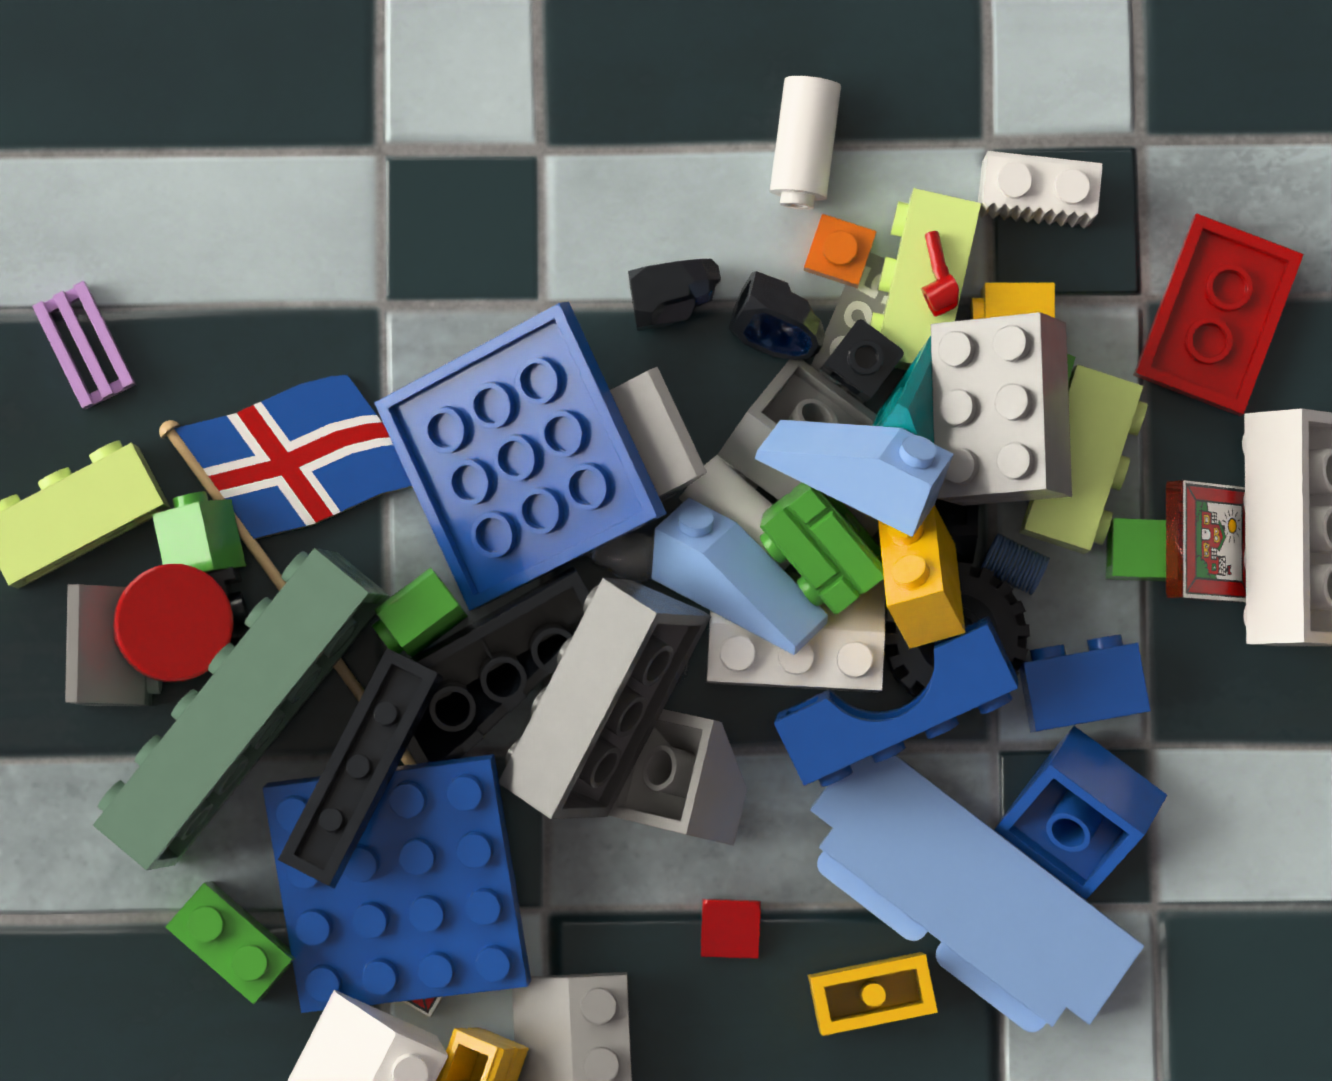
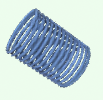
(1014, 547)

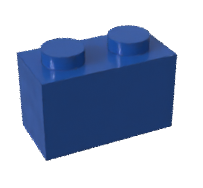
(1083, 685)

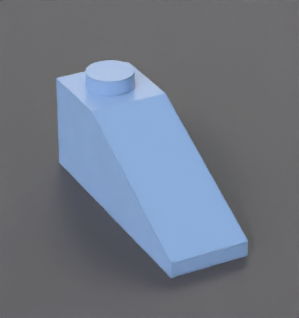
(863, 466)
(732, 576)

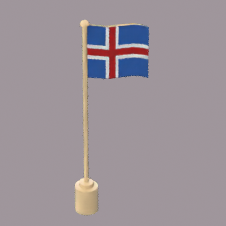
(294, 465)

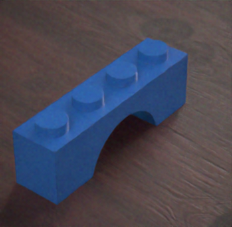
(830, 734)

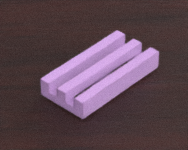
(62, 301)

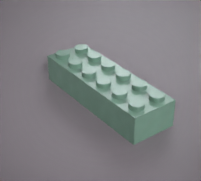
(239, 709)

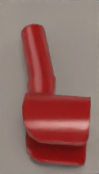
(944, 292)

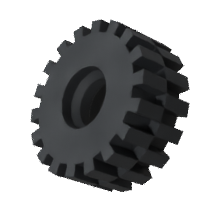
(981, 597)

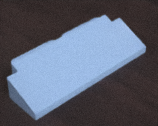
(945, 872)

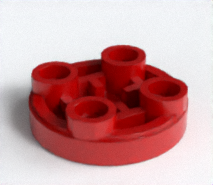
(172, 622)

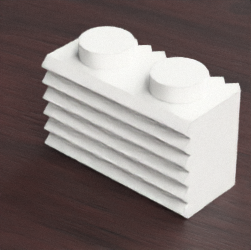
(1039, 188)

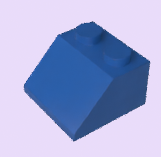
(1081, 813)

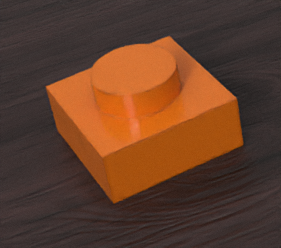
(840, 251)

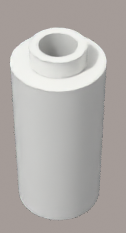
(805, 141)
(732, 497)

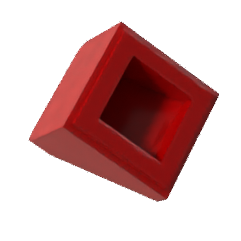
(730, 928)

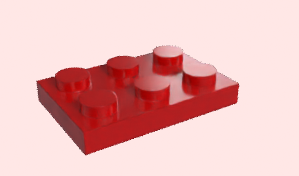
(1218, 314)

